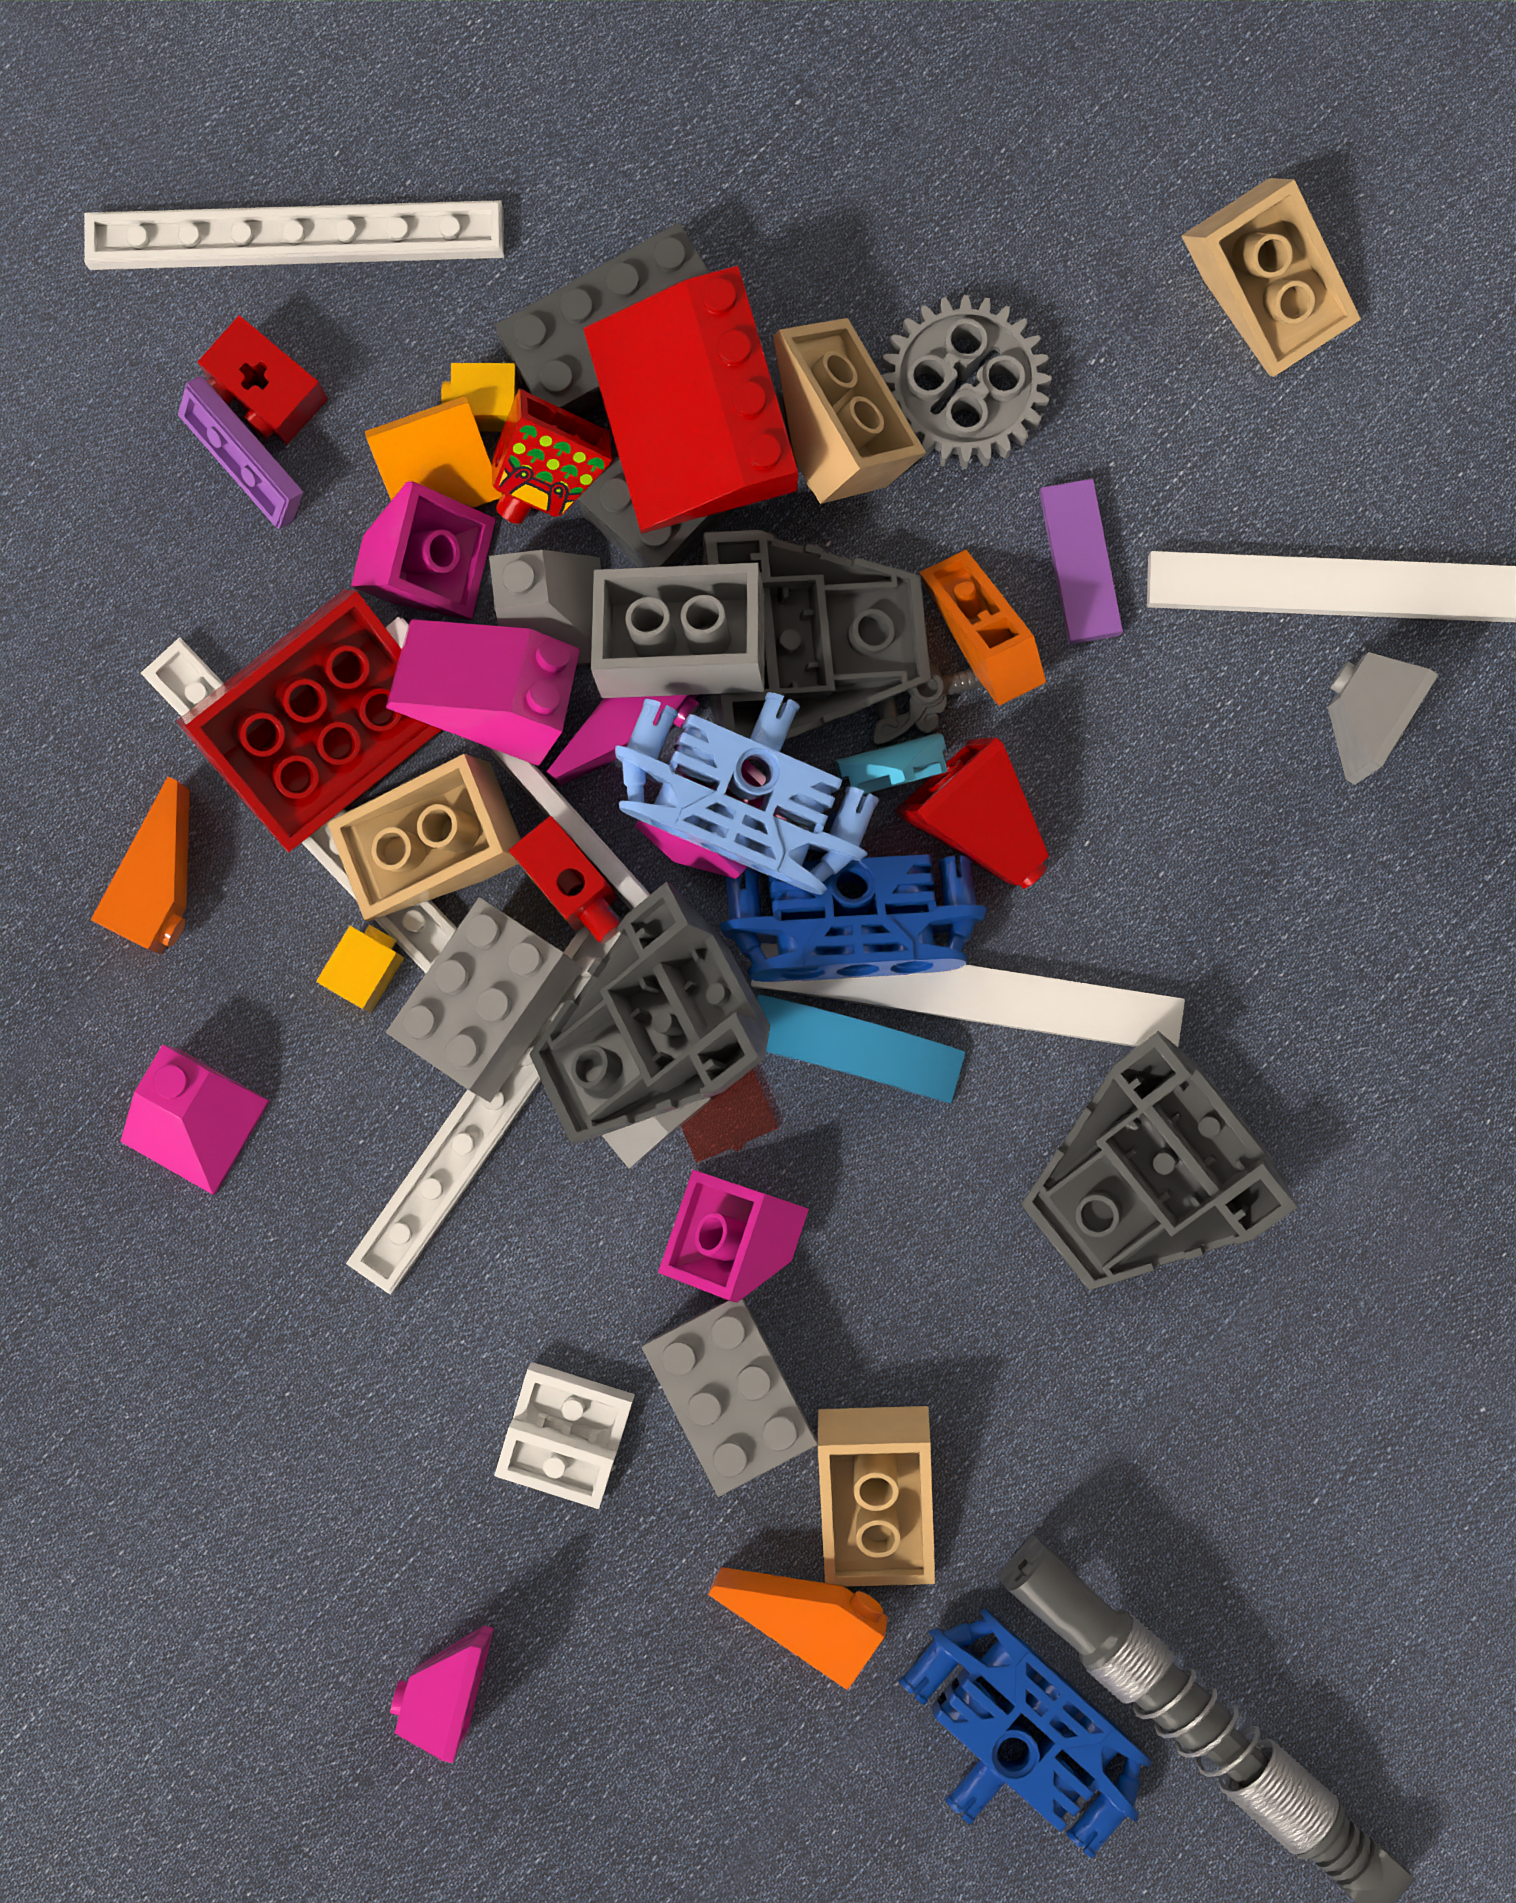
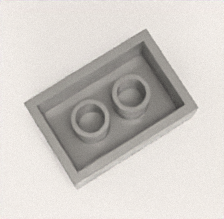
(678, 630)
(484, 1000)
(729, 1395)

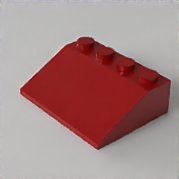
(692, 402)
(309, 720)

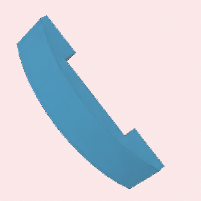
(862, 1049)

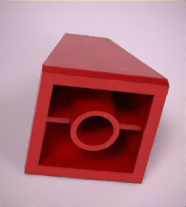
(980, 813)

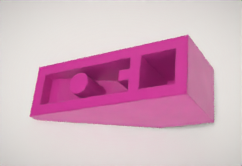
(609, 727)

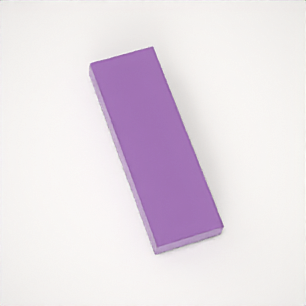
(239, 452)
(1080, 561)

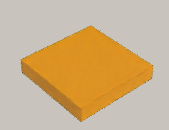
(435, 450)

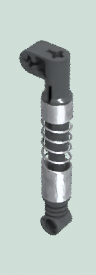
(1260, 1773)

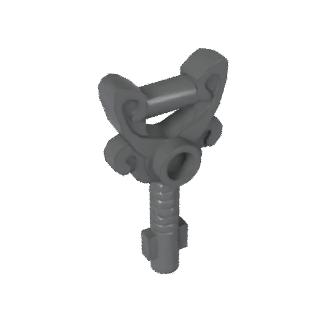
(924, 706)

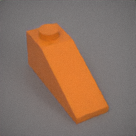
(985, 627)
(151, 882)
(809, 1618)

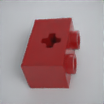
(246, 356)

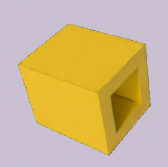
(488, 389)
(361, 967)

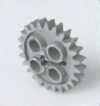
(998, 412)

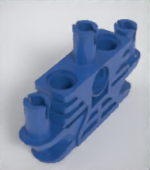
(853, 944)
(1048, 1702)

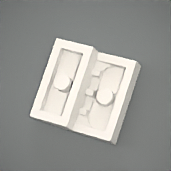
(564, 1435)

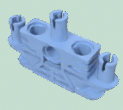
(729, 825)

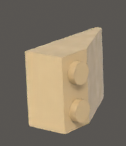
(1272, 274)
(841, 412)
(426, 837)
(876, 1496)

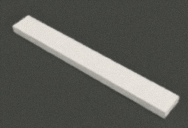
(294, 235)
(1331, 586)
(554, 804)
(418, 929)
(1007, 1001)
(457, 1154)

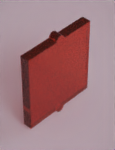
(730, 1119)

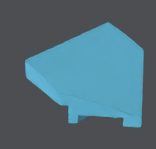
(894, 764)

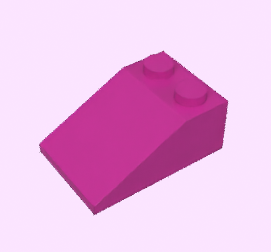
(486, 684)

